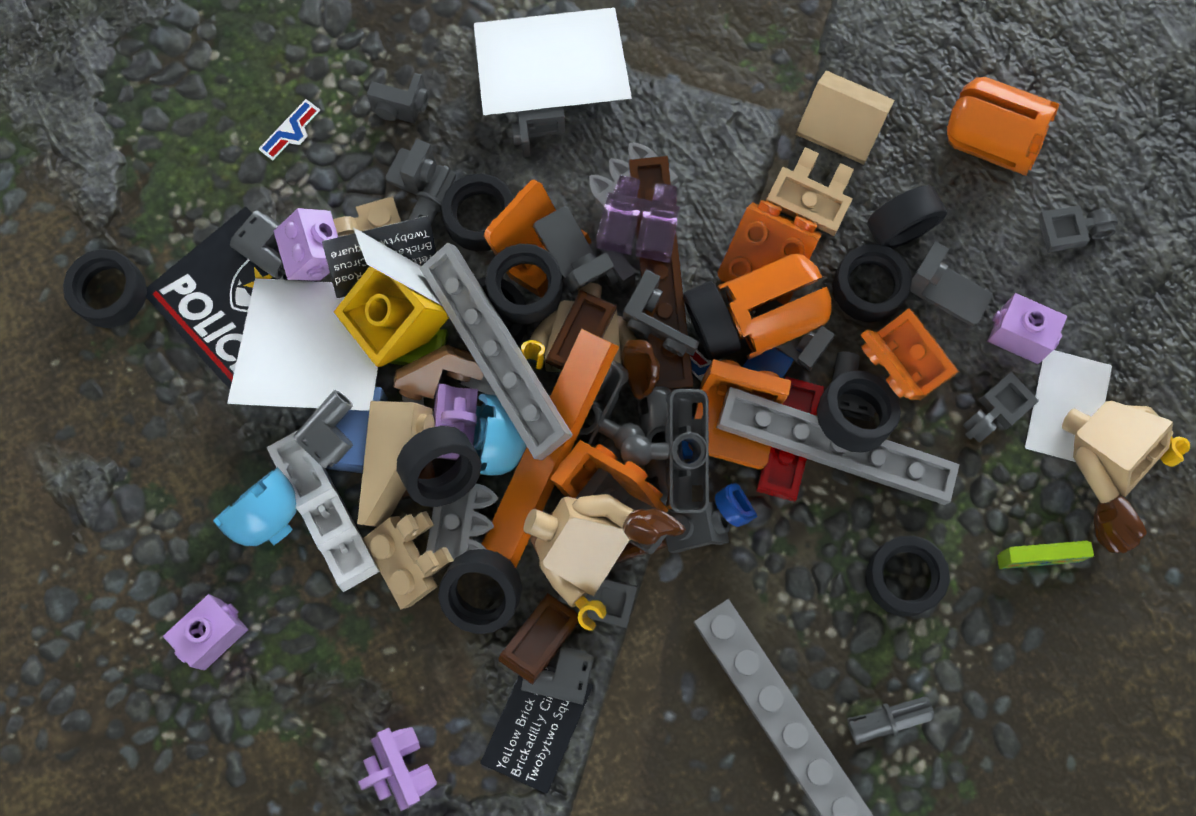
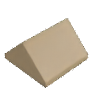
(844, 117)

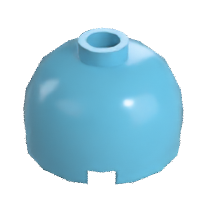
(496, 438)
(260, 512)

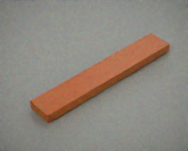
(531, 481)

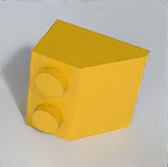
(388, 317)

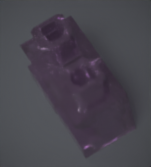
(622, 215)

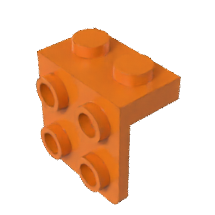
(515, 226)
(765, 238)
(910, 356)
(715, 383)
(585, 460)

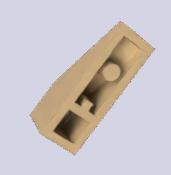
(387, 432)

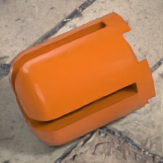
(1000, 123)
(770, 284)

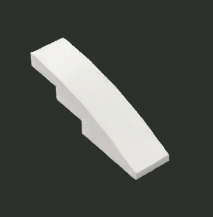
(324, 514)

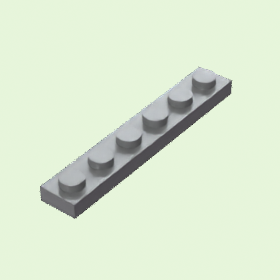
(496, 352)
(802, 435)
(779, 713)

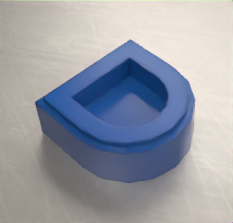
(735, 505)

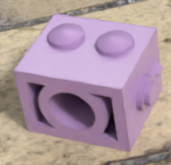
(301, 243)
(1027, 328)
(221, 632)

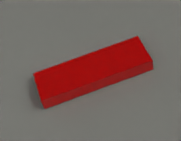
(785, 470)

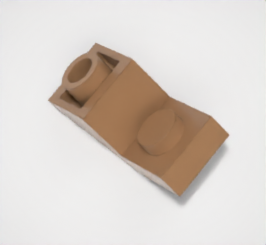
(423, 375)

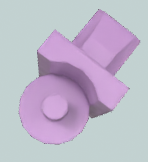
(456, 409)
(405, 785)

